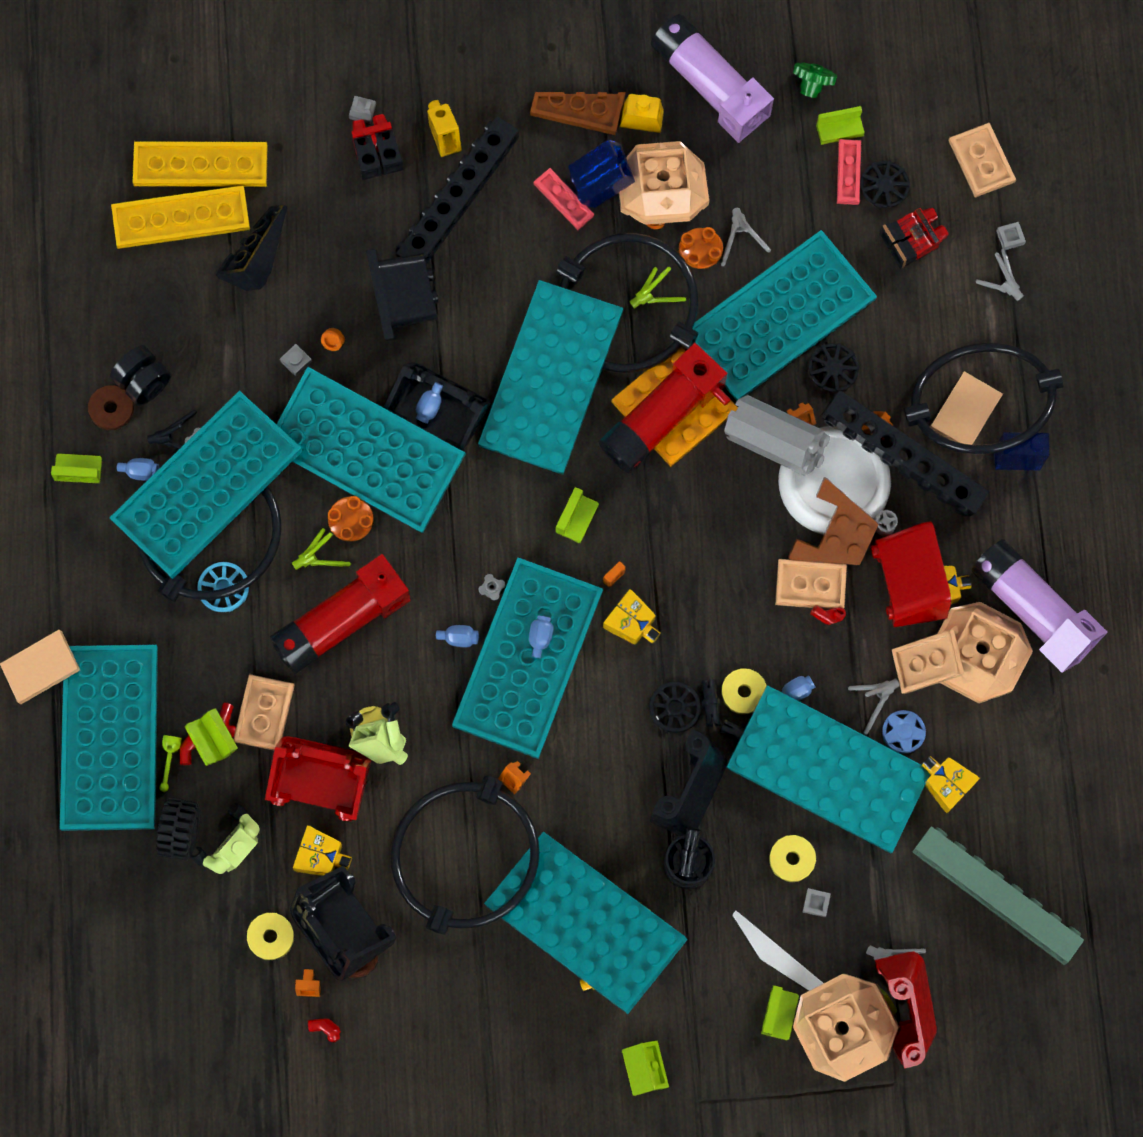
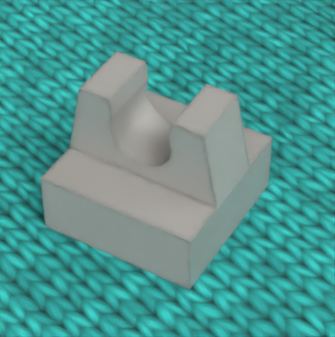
(362, 109)

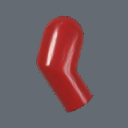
(829, 616)
(225, 714)
(186, 751)
(327, 1026)

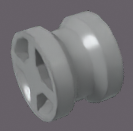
(889, 520)

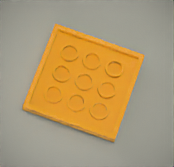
(691, 430)

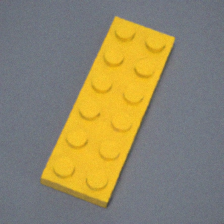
(200, 164)
(180, 217)

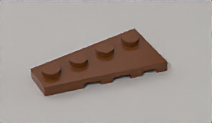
(589, 111)

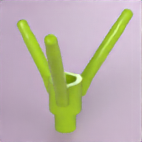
(644, 294)
(309, 558)

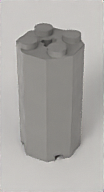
(776, 435)

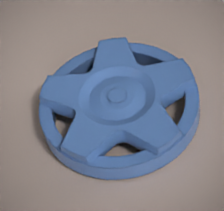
(904, 731)

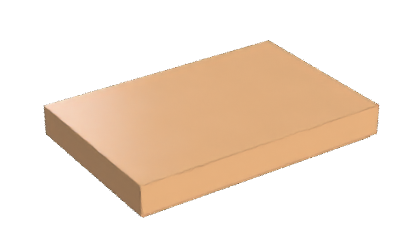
(982, 160)
(966, 410)
(810, 584)
(927, 661)
(40, 666)
(263, 712)

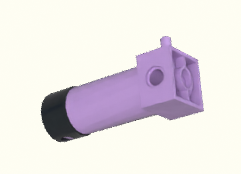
(739, 103)
(1065, 633)

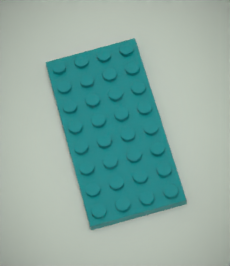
(782, 314)
(550, 377)
(369, 450)
(206, 484)
(510, 692)
(109, 739)
(828, 769)
(589, 924)

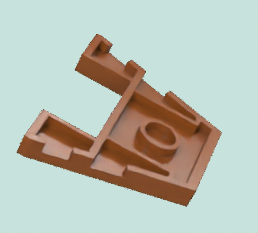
(846, 534)

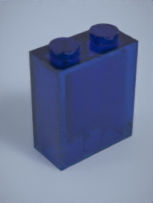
(601, 174)
(1026, 456)

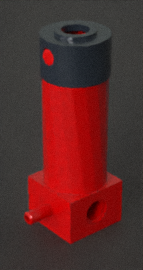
(665, 408)
(372, 594)

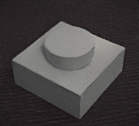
(1011, 236)
(295, 360)
(816, 902)

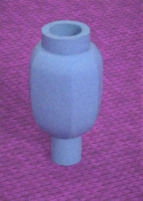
(429, 403)
(139, 468)
(540, 635)
(459, 636)
(799, 688)

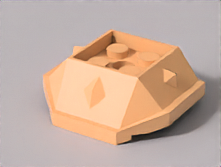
(670, 200)
(1006, 656)
(869, 1022)

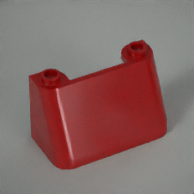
(913, 575)
(318, 776)
(909, 981)

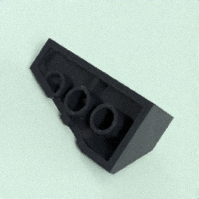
(256, 256)

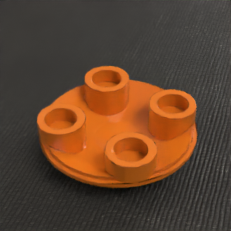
(701, 247)
(350, 519)

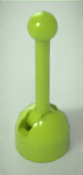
(170, 744)

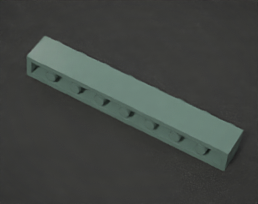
(998, 896)

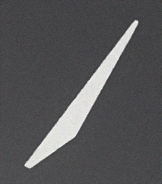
(775, 956)

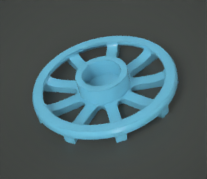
(221, 583)

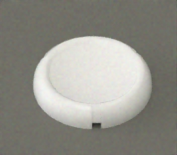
(850, 469)

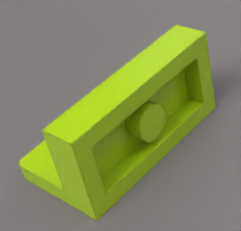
(840, 125)
(77, 468)
(576, 516)
(211, 737)
(780, 1013)
(645, 1068)

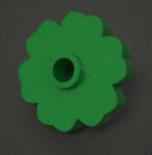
(813, 78)

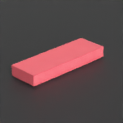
(848, 172)
(563, 199)

